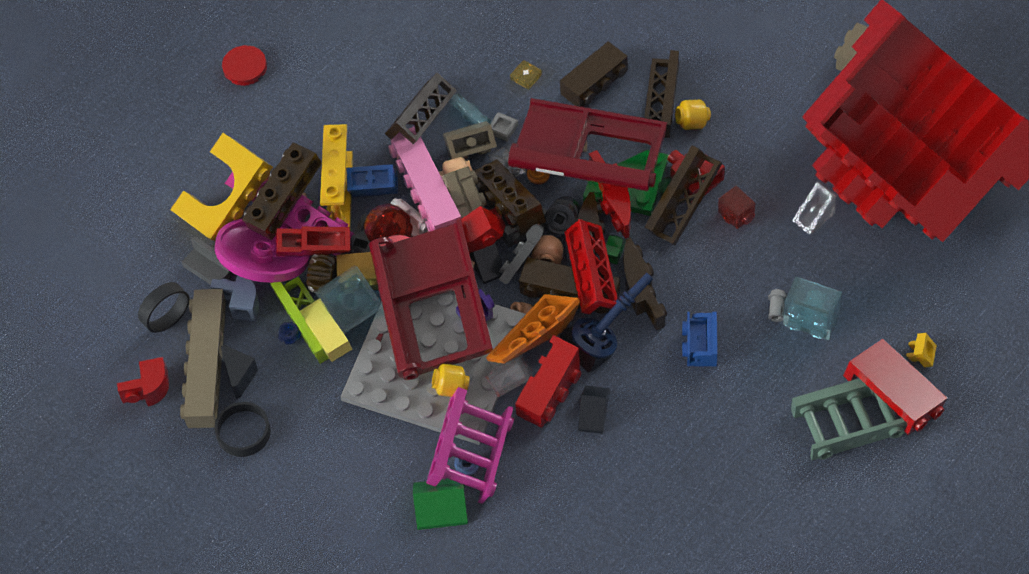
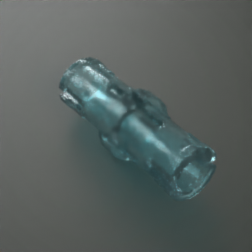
(469, 111)

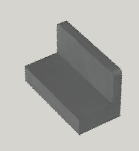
(204, 263)

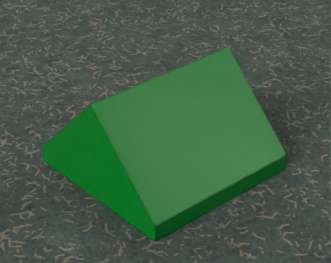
(440, 504)

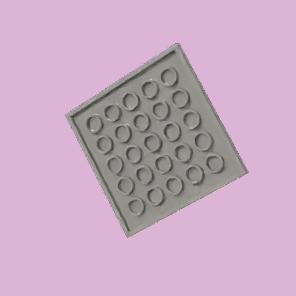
(439, 332)

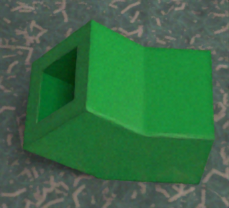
(615, 248)

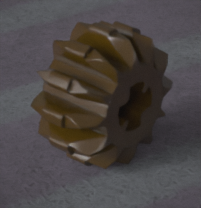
(321, 271)

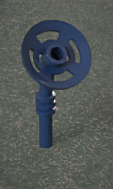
(599, 328)

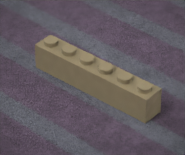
(204, 358)

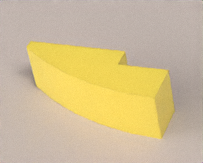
(326, 330)

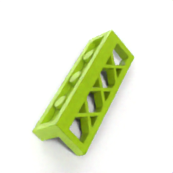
(294, 312)

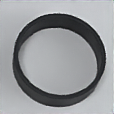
(155, 299)
(235, 408)

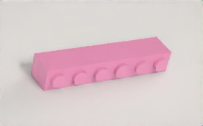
(425, 182)

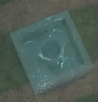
(349, 299)
(812, 308)

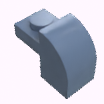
(242, 296)

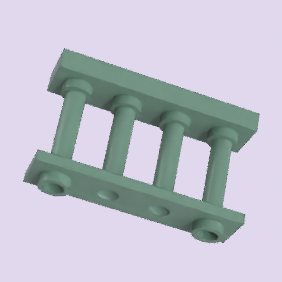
(829, 400)

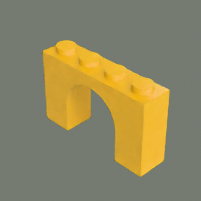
(248, 173)

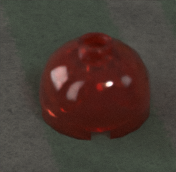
(387, 221)

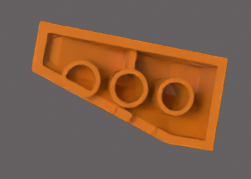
(542, 321)

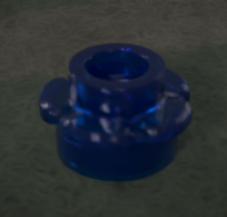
(289, 327)

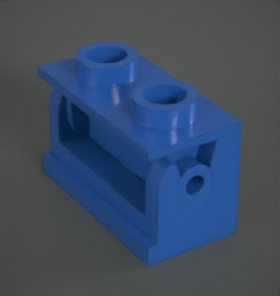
(372, 180)
(701, 339)

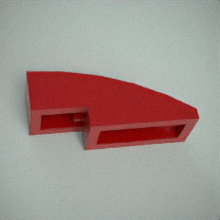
(312, 241)

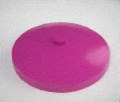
(255, 255)

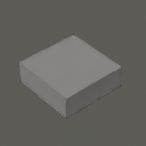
(503, 126)

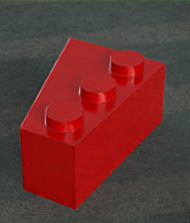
(550, 383)

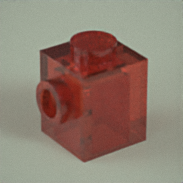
(736, 207)

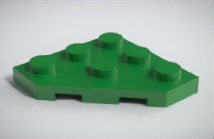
(641, 201)

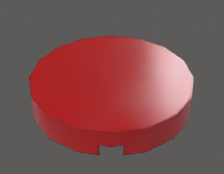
(244, 65)

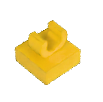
(924, 350)

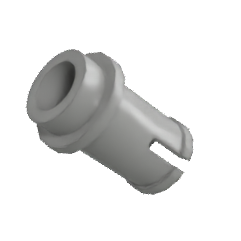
(777, 302)

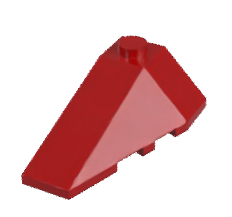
(482, 228)

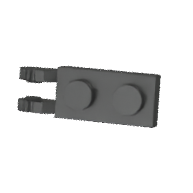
(522, 251)

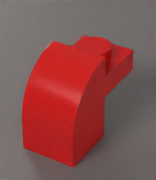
(151, 386)

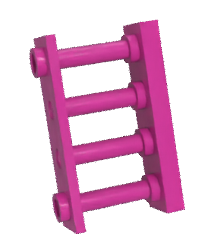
(446, 448)

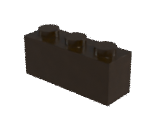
(594, 75)

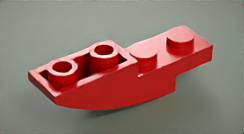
(615, 202)

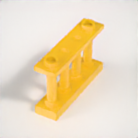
(334, 174)

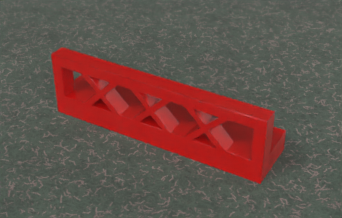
(585, 266)

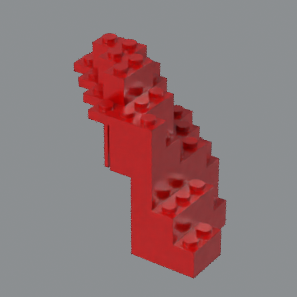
(914, 130)

